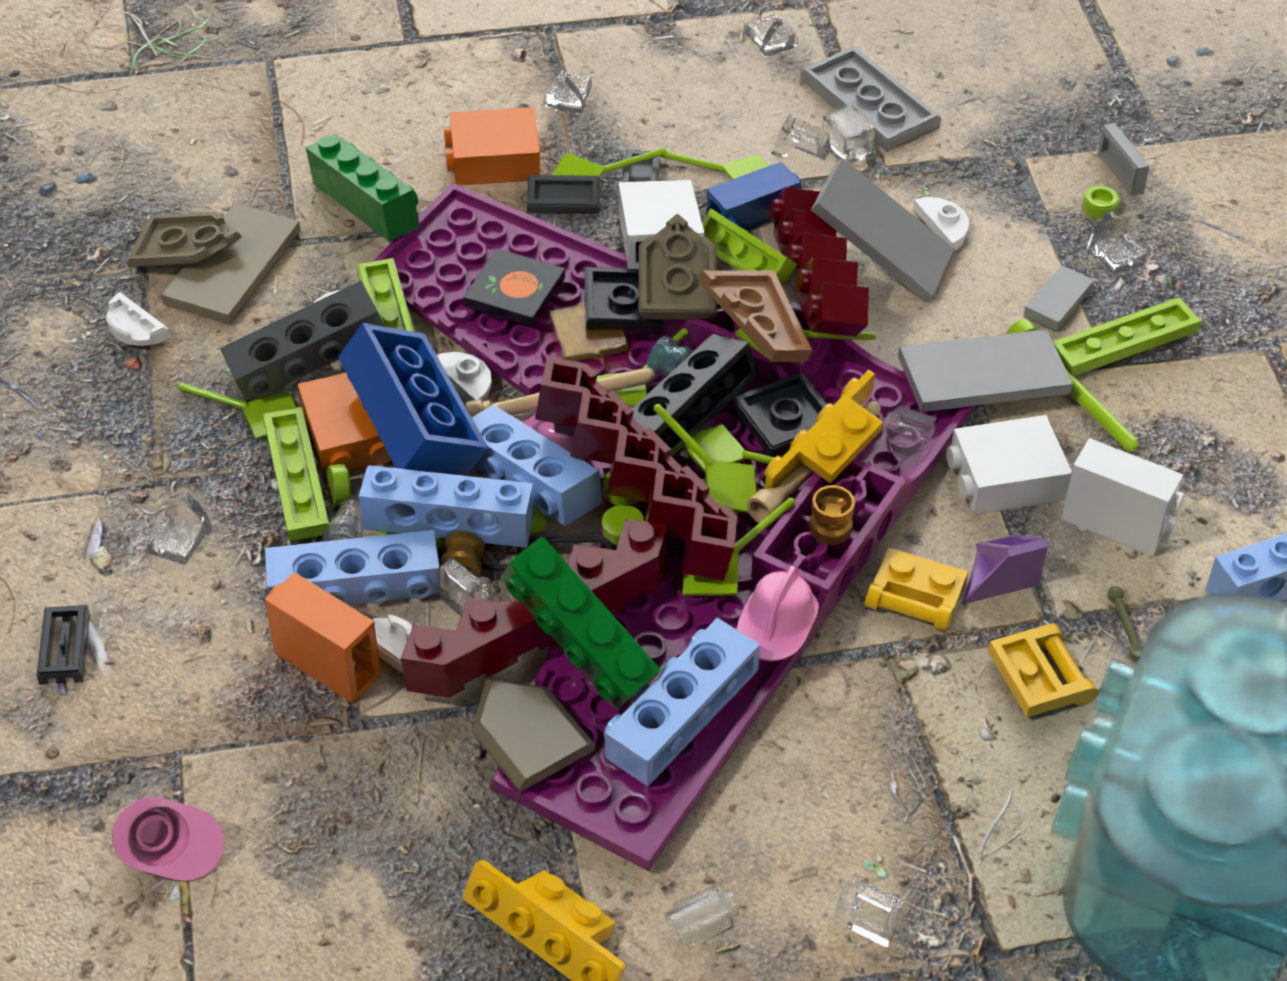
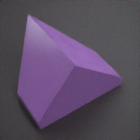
(1006, 566)

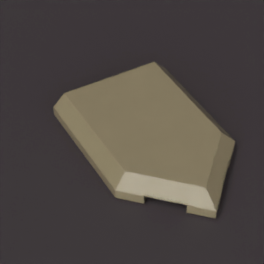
(181, 239)
(671, 273)
(527, 731)

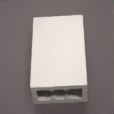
(647, 208)

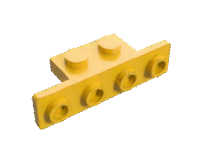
(834, 439)
(547, 921)

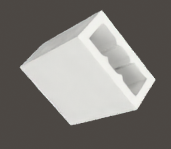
(1009, 464)
(1123, 497)

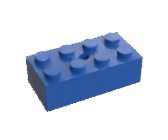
(411, 401)

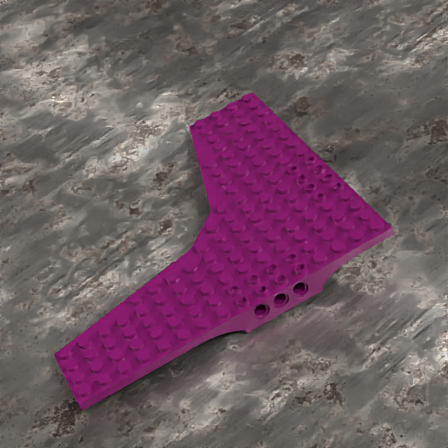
(593, 793)

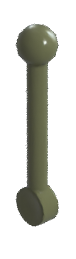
(1116, 595)

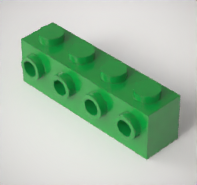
(363, 187)
(579, 623)

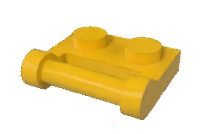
(916, 586)
(1032, 676)

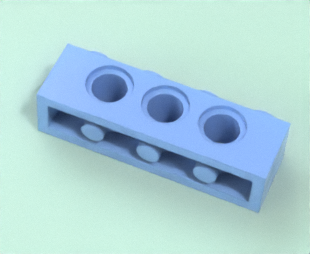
(561, 483)
(446, 503)
(362, 568)
(1252, 571)
(646, 751)

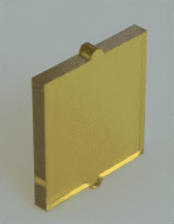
(581, 343)

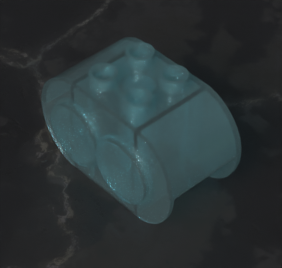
(1185, 801)

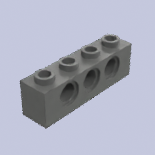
(299, 342)

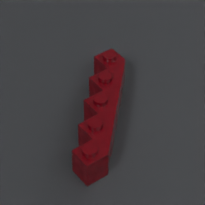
(822, 274)
(639, 465)
(498, 632)

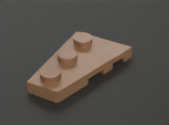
(761, 310)

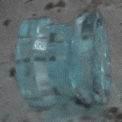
(667, 355)

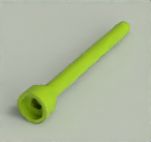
(1088, 401)

